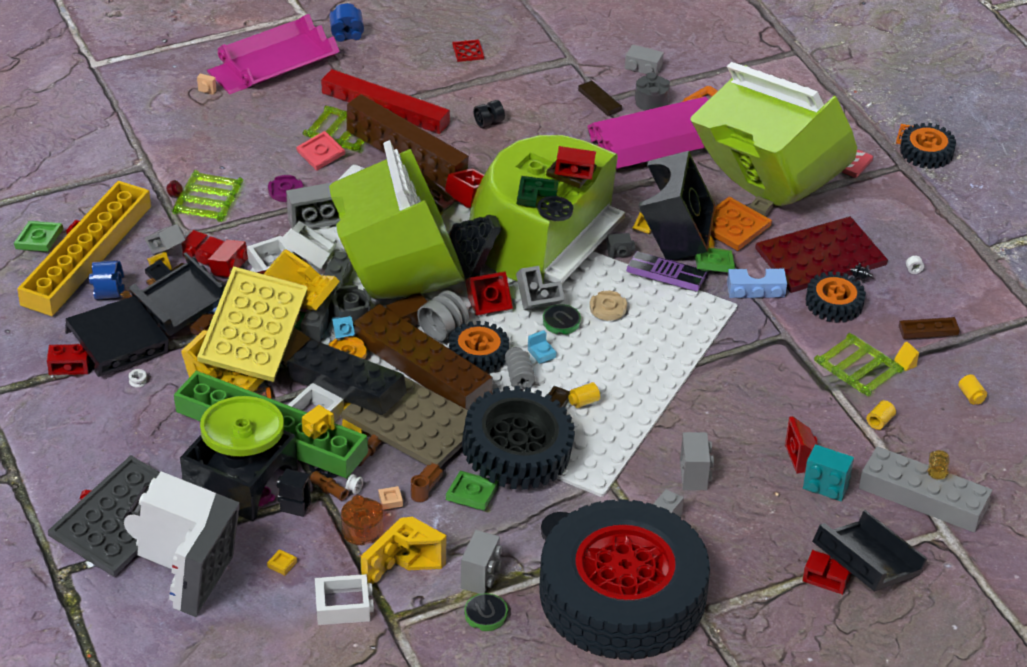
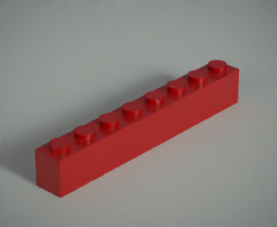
(411, 109)

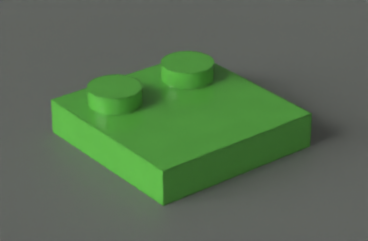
(38, 236)
(715, 260)
(471, 490)

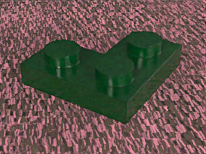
(533, 186)

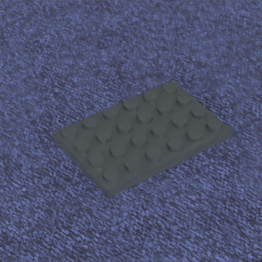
(96, 523)

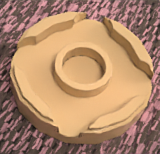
(608, 305)

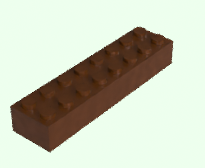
(377, 125)
(421, 357)

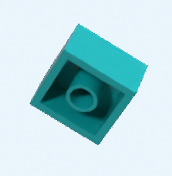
(828, 472)

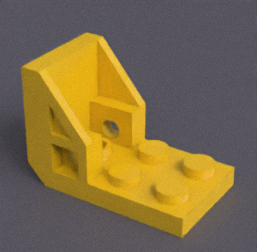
(295, 270)
(190, 355)
(408, 535)

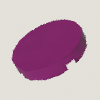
(280, 184)

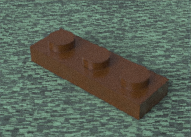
(929, 328)

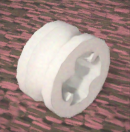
(914, 260)
(133, 378)
(354, 484)

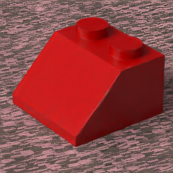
(799, 444)

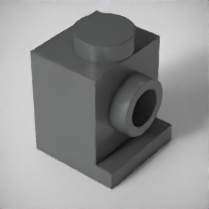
(620, 245)

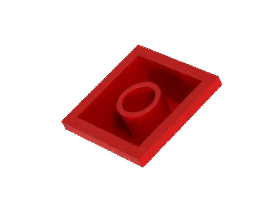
(489, 293)

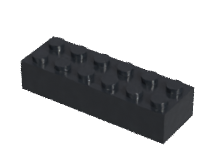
(347, 376)

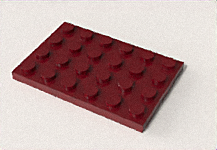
(820, 249)

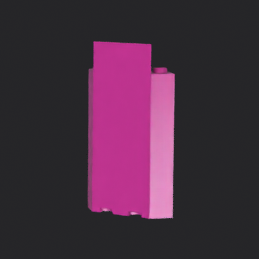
(272, 54)
(649, 133)

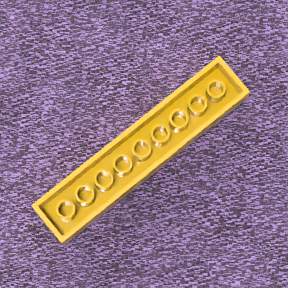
(86, 243)

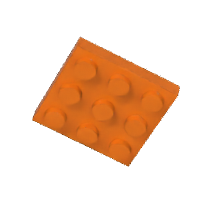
(737, 223)

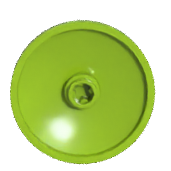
(241, 426)

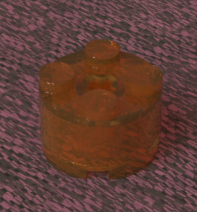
(362, 520)

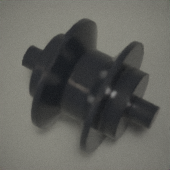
(860, 272)

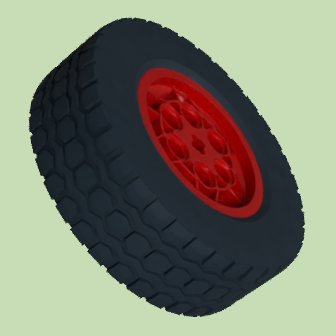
(624, 579)

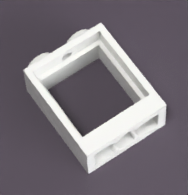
(310, 245)
(264, 249)
(319, 396)
(343, 613)

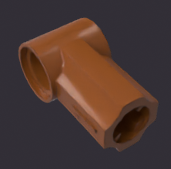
(424, 482)

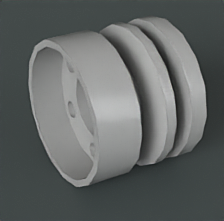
(442, 315)

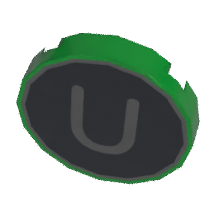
(561, 319)

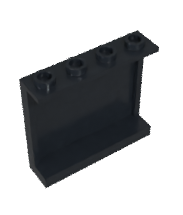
(180, 296)
(118, 335)
(871, 552)

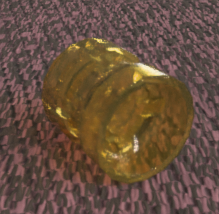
(938, 464)

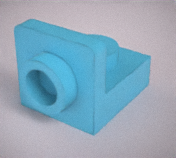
(343, 326)
(540, 348)

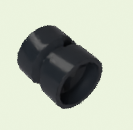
(489, 113)

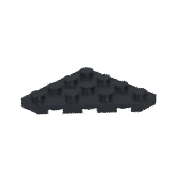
(473, 242)

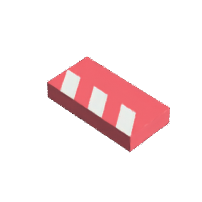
(861, 161)

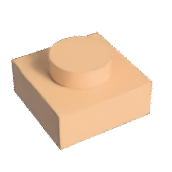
(206, 83)
(390, 497)

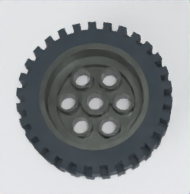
(518, 437)

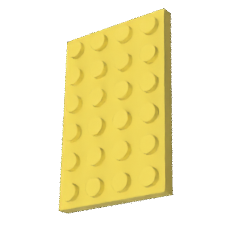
(252, 324)

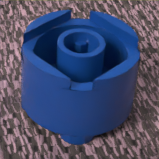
(346, 22)
(107, 279)

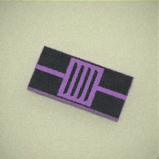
(666, 271)

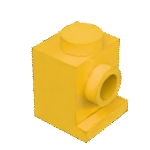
(317, 422)

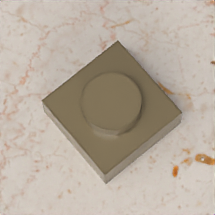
(761, 205)

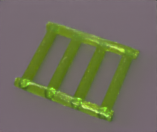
(342, 115)
(225, 205)
(864, 348)

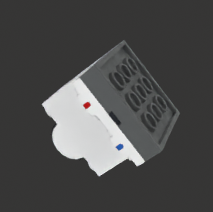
(186, 532)

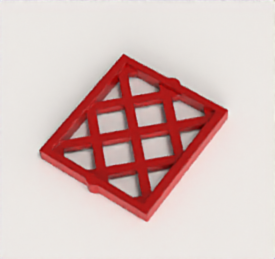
(468, 43)

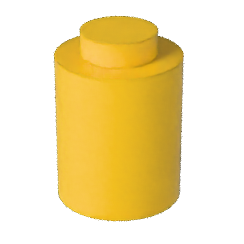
(972, 389)
(584, 395)
(881, 414)

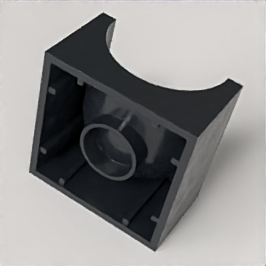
(682, 209)
(238, 476)

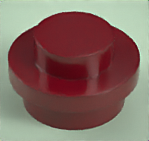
(174, 189)

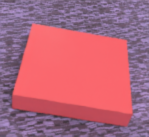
(320, 150)

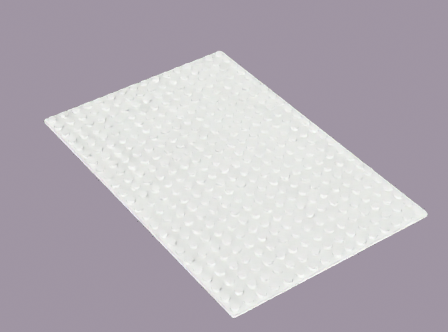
(632, 359)

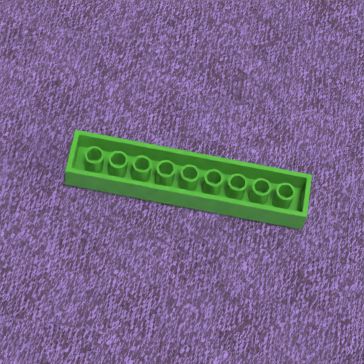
(334, 451)

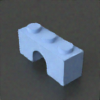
(743, 286)

